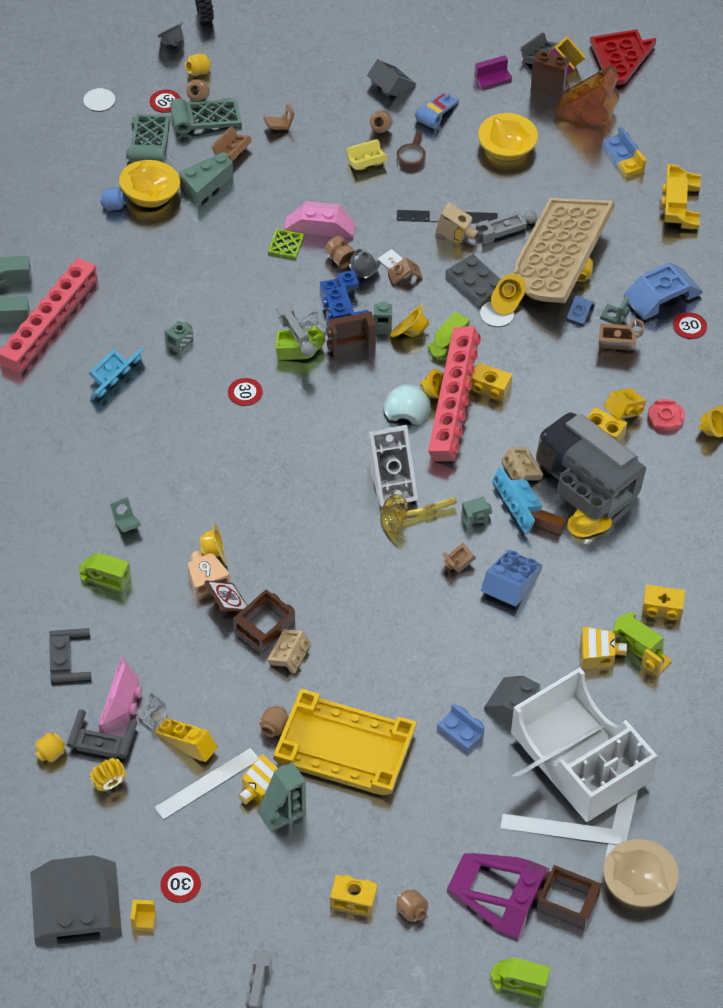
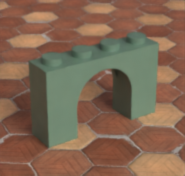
(14, 270)

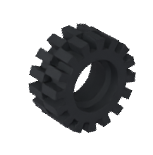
(204, 10)

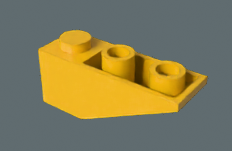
(187, 738)

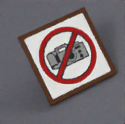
(226, 596)

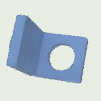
(579, 309)

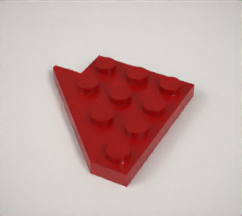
(623, 51)

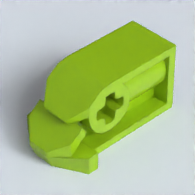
(442, 338)
(289, 349)
(105, 571)
(637, 635)
(521, 977)

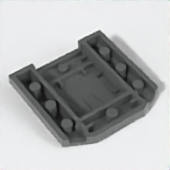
(75, 898)

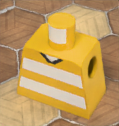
(599, 648)
(256, 780)

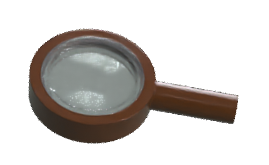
(412, 155)

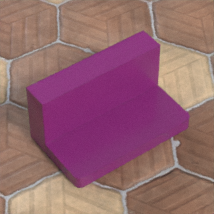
(492, 72)

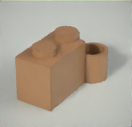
(620, 336)

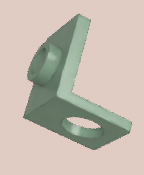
(622, 312)
(127, 520)

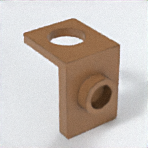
(281, 122)
(402, 269)

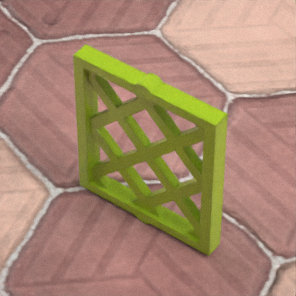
(289, 234)

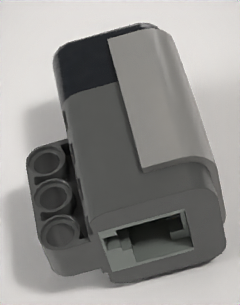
(591, 466)

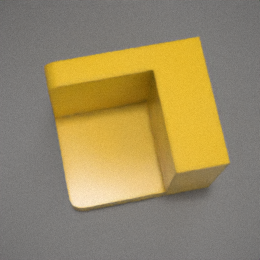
(143, 915)

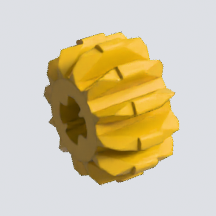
(108, 774)

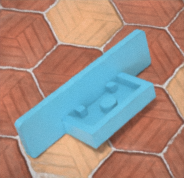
(109, 368)
(519, 498)

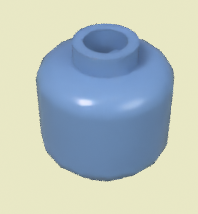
(113, 199)

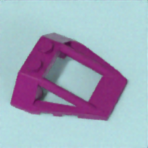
(520, 900)

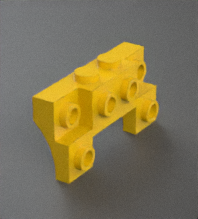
(675, 199)

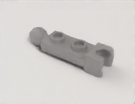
(505, 225)
(288, 319)
(261, 967)

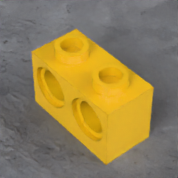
(608, 423)

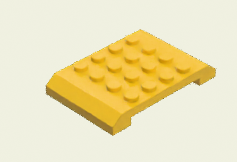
(344, 743)

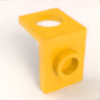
(654, 663)

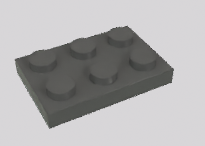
(474, 279)

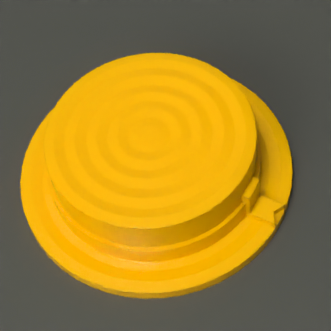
(507, 136)
(149, 182)

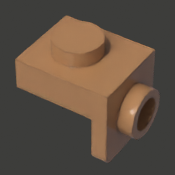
(459, 558)

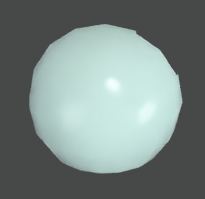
(409, 403)

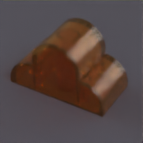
(591, 100)

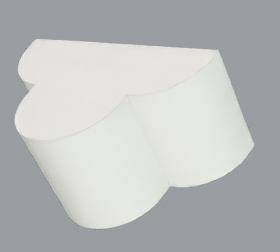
(391, 464)

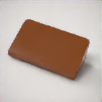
(549, 521)

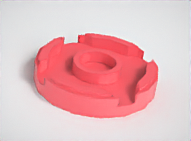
(666, 415)

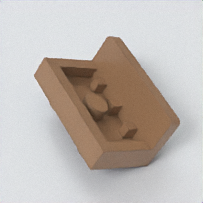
(231, 144)

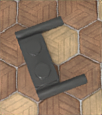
(60, 655)
(98, 742)

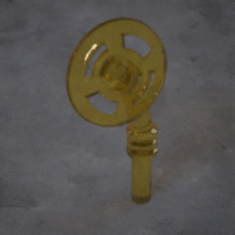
(399, 515)

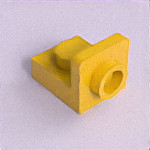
(633, 165)

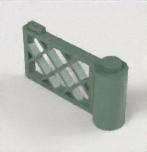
(184, 116)
(148, 150)

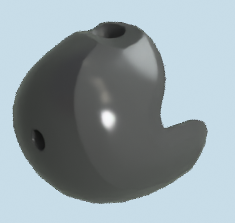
(363, 264)

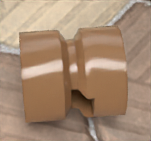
(339, 251)

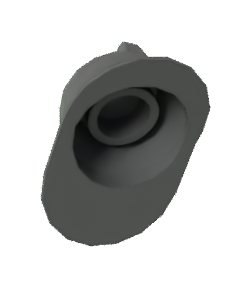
(172, 35)

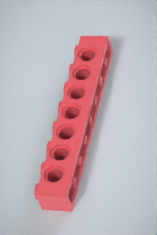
(47, 315)
(454, 394)

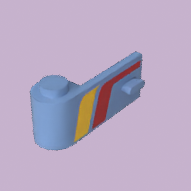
(431, 112)

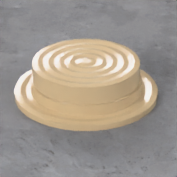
(641, 873)

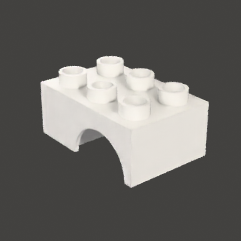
(594, 770)

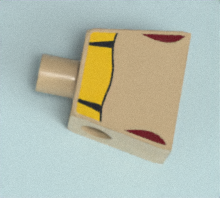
(455, 224)

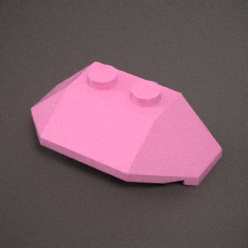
(321, 220)
(121, 698)

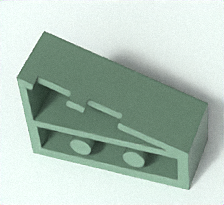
(205, 177)
(284, 797)

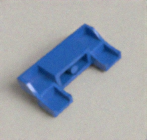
(335, 295)

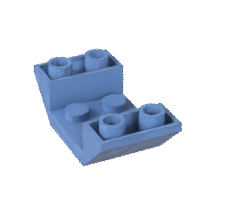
(658, 287)

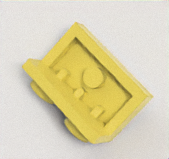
(365, 155)

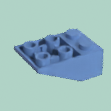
(510, 577)

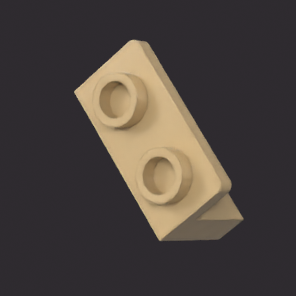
(521, 464)
(290, 649)

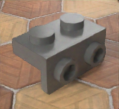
(531, 48)

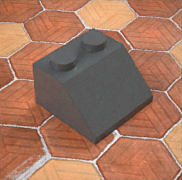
(389, 78)
(509, 694)

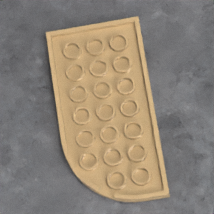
(561, 246)

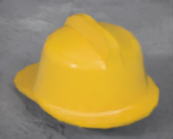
(508, 293)
(413, 324)
(432, 383)
(713, 422)
(583, 526)
(212, 543)

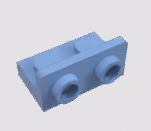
(620, 146)
(462, 728)

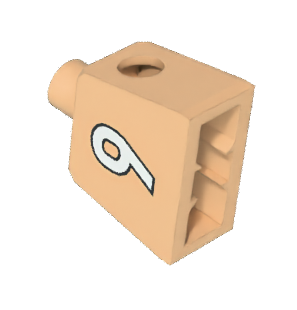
(203, 569)

